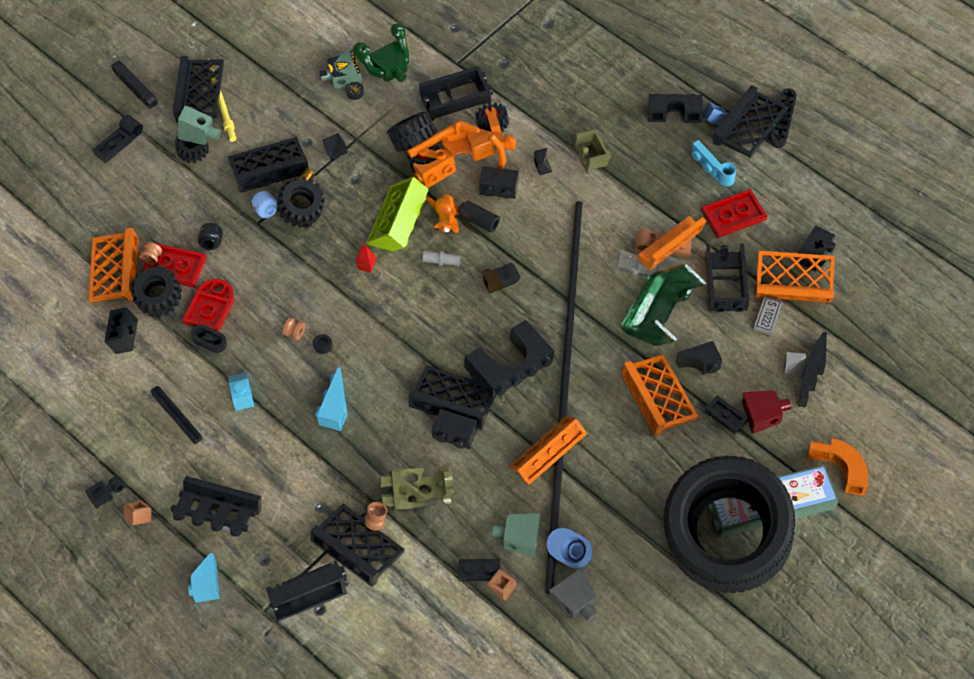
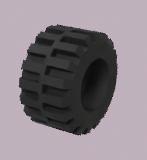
(411, 131)
(303, 188)
(149, 279)

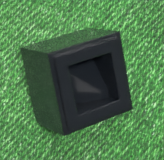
(334, 146)
(541, 161)

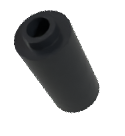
(479, 216)

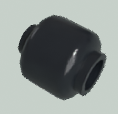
(210, 236)

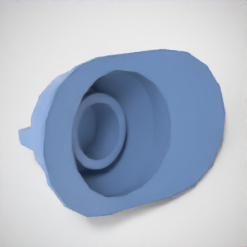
(569, 547)

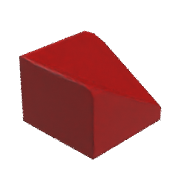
(365, 259)

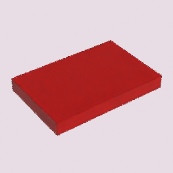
(733, 213)
(183, 263)

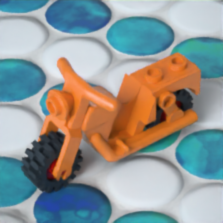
(435, 164)

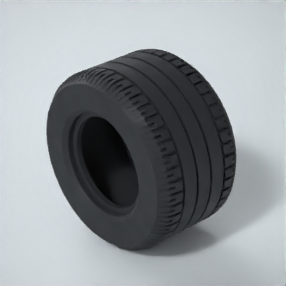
(737, 479)

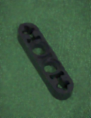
(134, 84)
(785, 119)

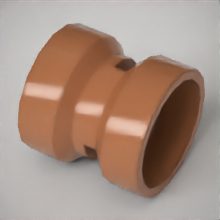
(375, 516)

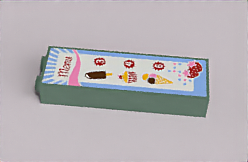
(809, 491)

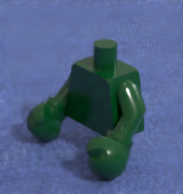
(388, 61)

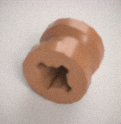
(150, 253)
(294, 328)

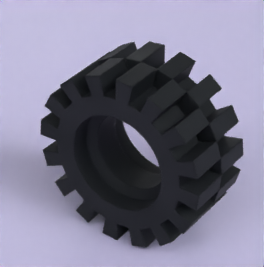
(190, 154)

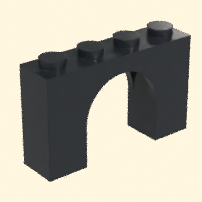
(496, 378)

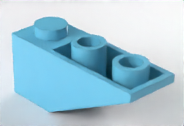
(333, 409)

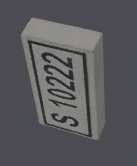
(768, 315)

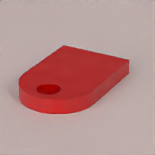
(209, 306)

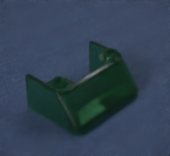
(657, 301)

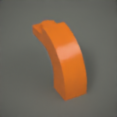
(847, 459)

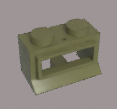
(591, 138)

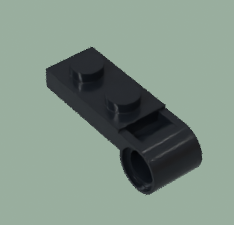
(119, 139)

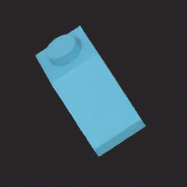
(241, 391)
(204, 581)

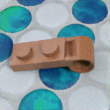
(645, 238)

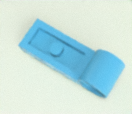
(713, 166)

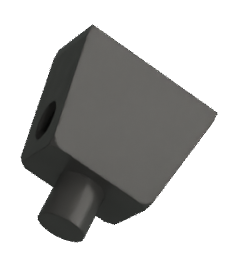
(575, 596)

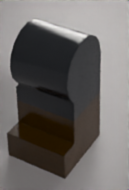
(500, 277)

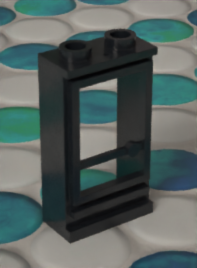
(430, 89)
(727, 260)
(308, 590)

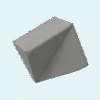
(794, 363)

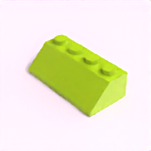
(398, 215)

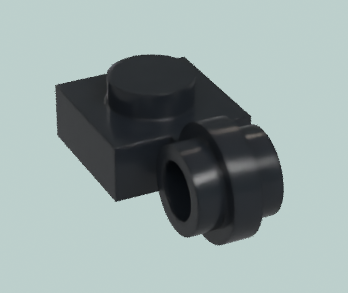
(100, 494)

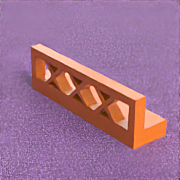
(670, 242)
(548, 449)

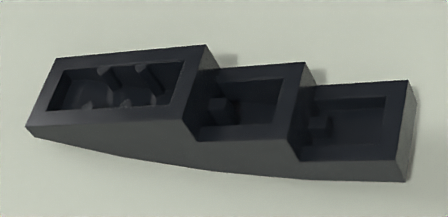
(814, 367)

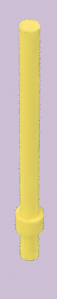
(227, 124)

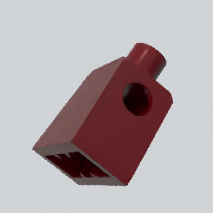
(763, 409)

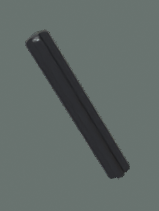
(176, 414)

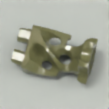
(401, 488)

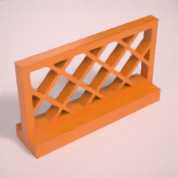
(128, 264)
(795, 292)
(643, 395)

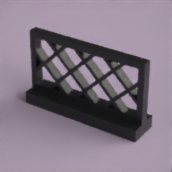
(184, 84)
(736, 117)
(271, 172)
(432, 404)
(343, 553)

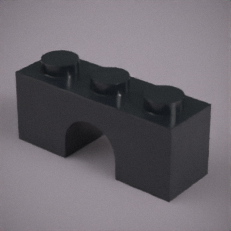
(688, 105)

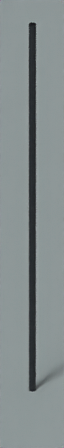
(565, 384)

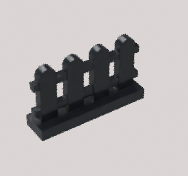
(219, 496)

